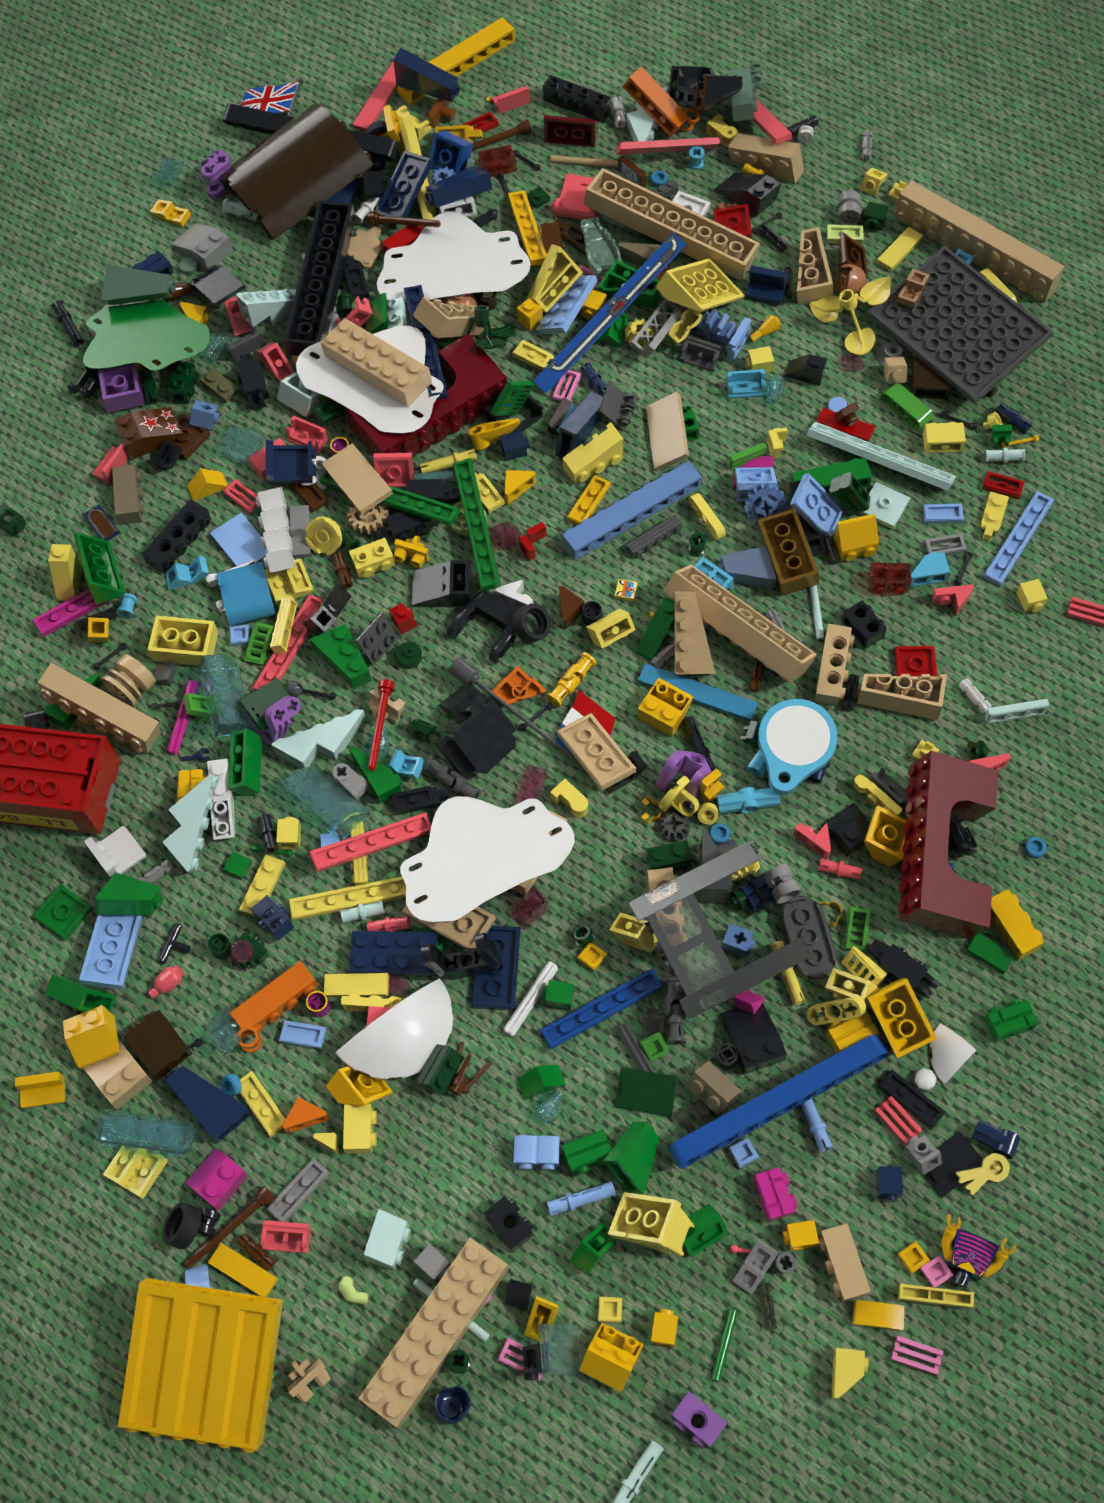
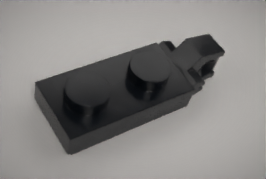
(356, 279)
(418, 799)

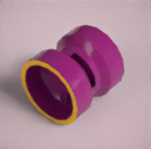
(338, 444)
(314, 1001)

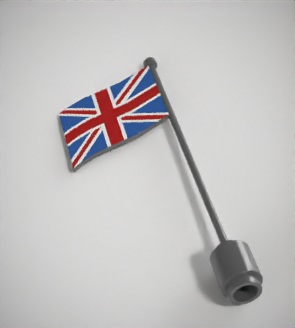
(273, 99)

